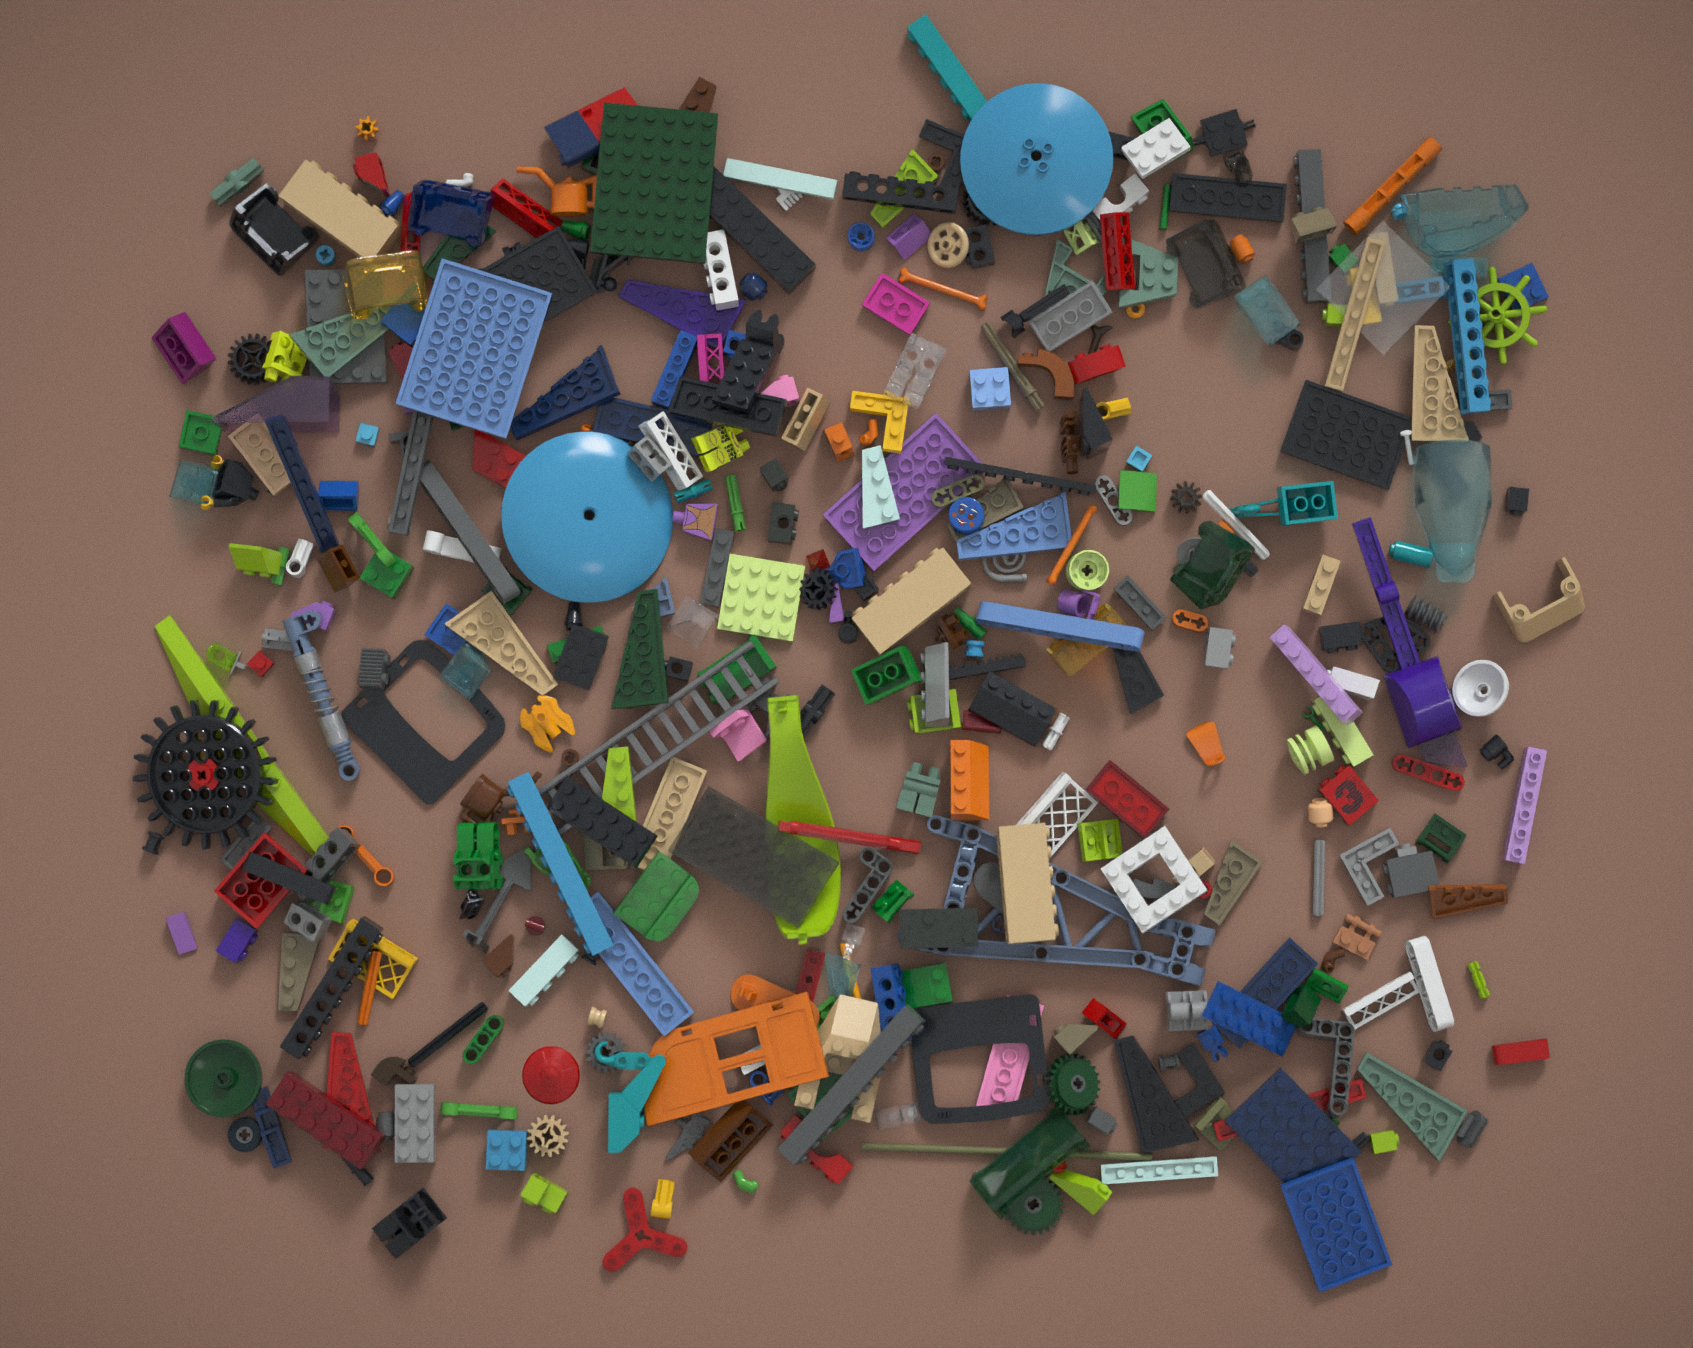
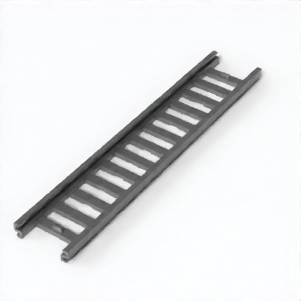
(660, 712)

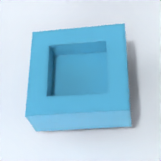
(367, 434)
(1139, 458)

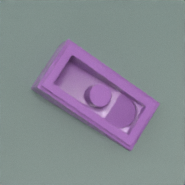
(836, 611)
(181, 933)

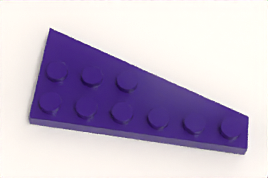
(682, 309)

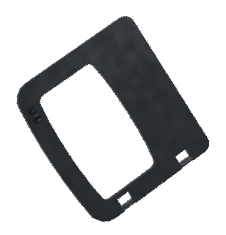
(403, 748)
(974, 1025)

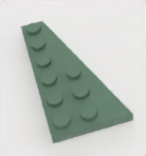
(339, 339)
(1420, 1108)

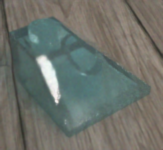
(466, 670)

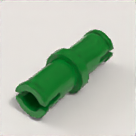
(970, 623)

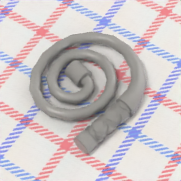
(1006, 578)

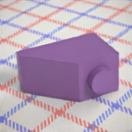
(324, 608)

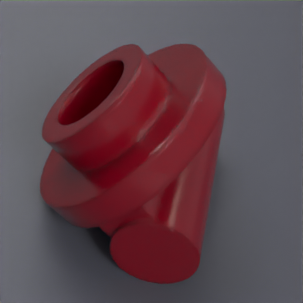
(535, 925)

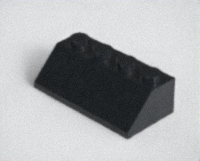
(1012, 709)

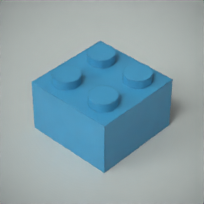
(507, 1150)

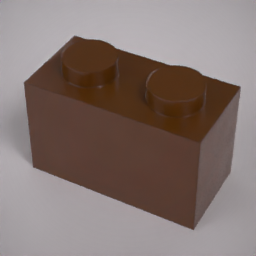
(338, 568)

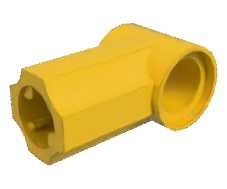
(1115, 408)
(662, 1203)

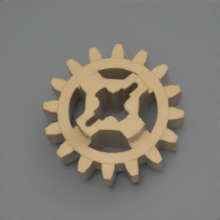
(535, 1132)

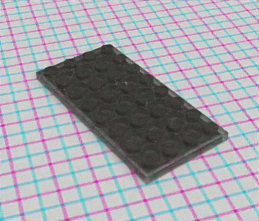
(753, 857)

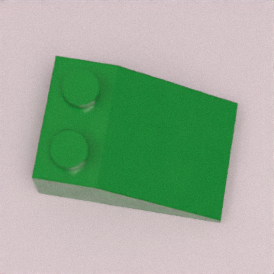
(1156, 114)
(926, 985)

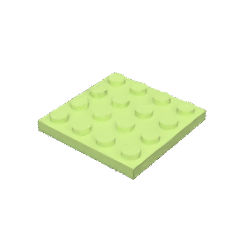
(761, 597)

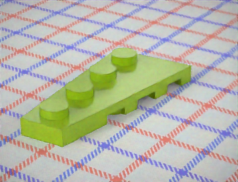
(912, 168)
(618, 782)

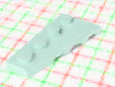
(878, 496)

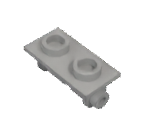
(276, 640)

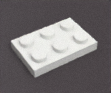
(1155, 148)

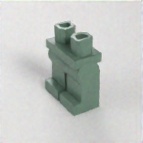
(919, 785)

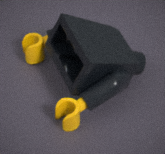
(231, 484)

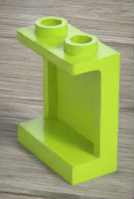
(916, 705)

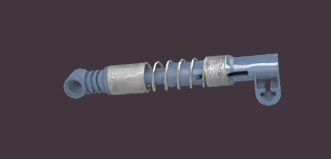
(330, 721)

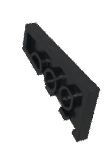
(1137, 679)

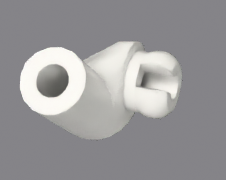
(467, 181)

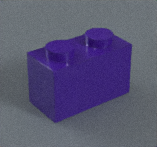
(237, 941)

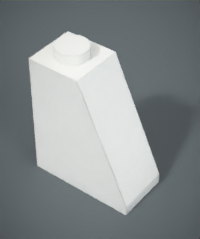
(1355, 683)

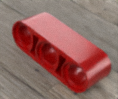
(1520, 1052)

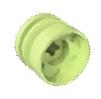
(1095, 562)
(1309, 750)

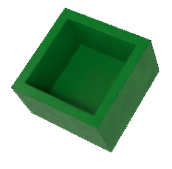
(387, 579)

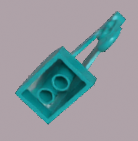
(1298, 504)
(626, 1105)

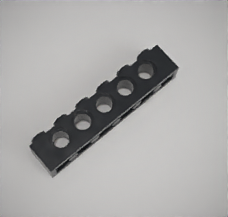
(890, 198)

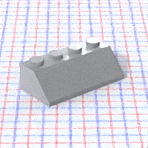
(936, 685)

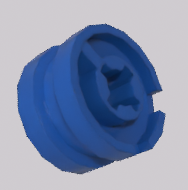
(864, 229)

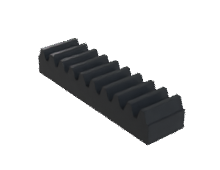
(983, 668)

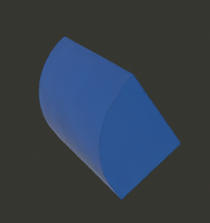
(339, 495)

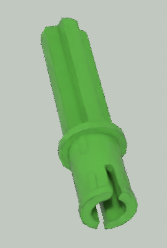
(735, 503)

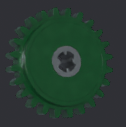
(1072, 1084)
(1041, 1215)

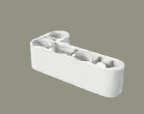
(449, 546)

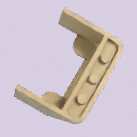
(1529, 626)

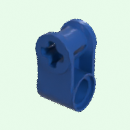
(769, 1099)

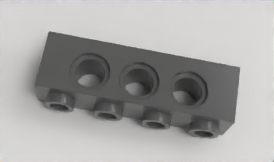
(346, 847)

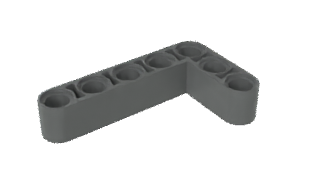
(1337, 1059)

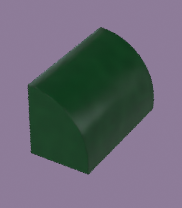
(1301, 1006)

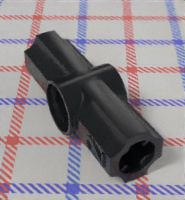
(815, 708)

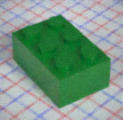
(886, 675)

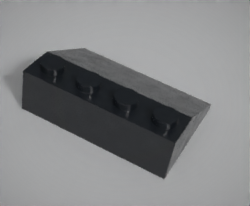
(1093, 432)

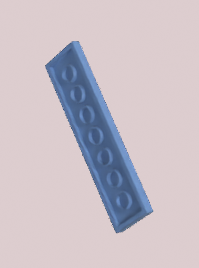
(640, 972)

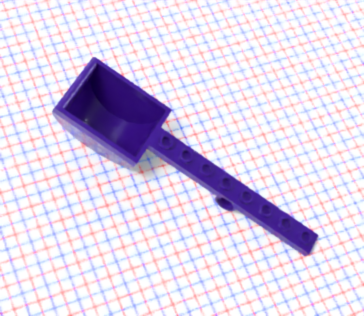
(1418, 688)

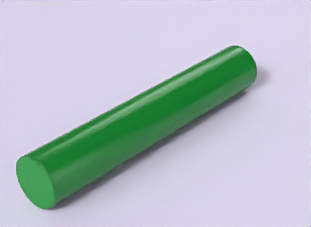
(1165, 207)

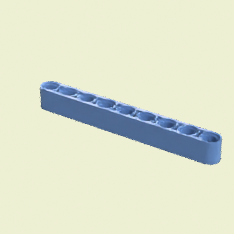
(1060, 626)

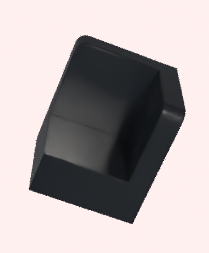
(868, 590)

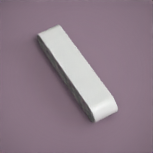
(1429, 983)

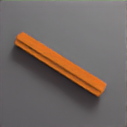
(369, 987)

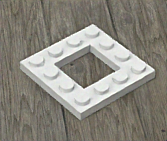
(1118, 873)

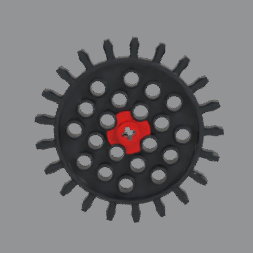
(233, 738)

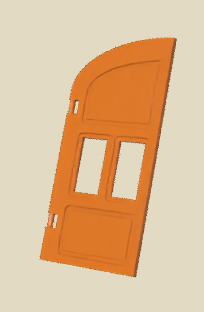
(693, 1073)

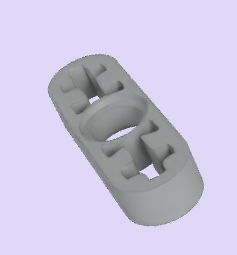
(1101, 491)

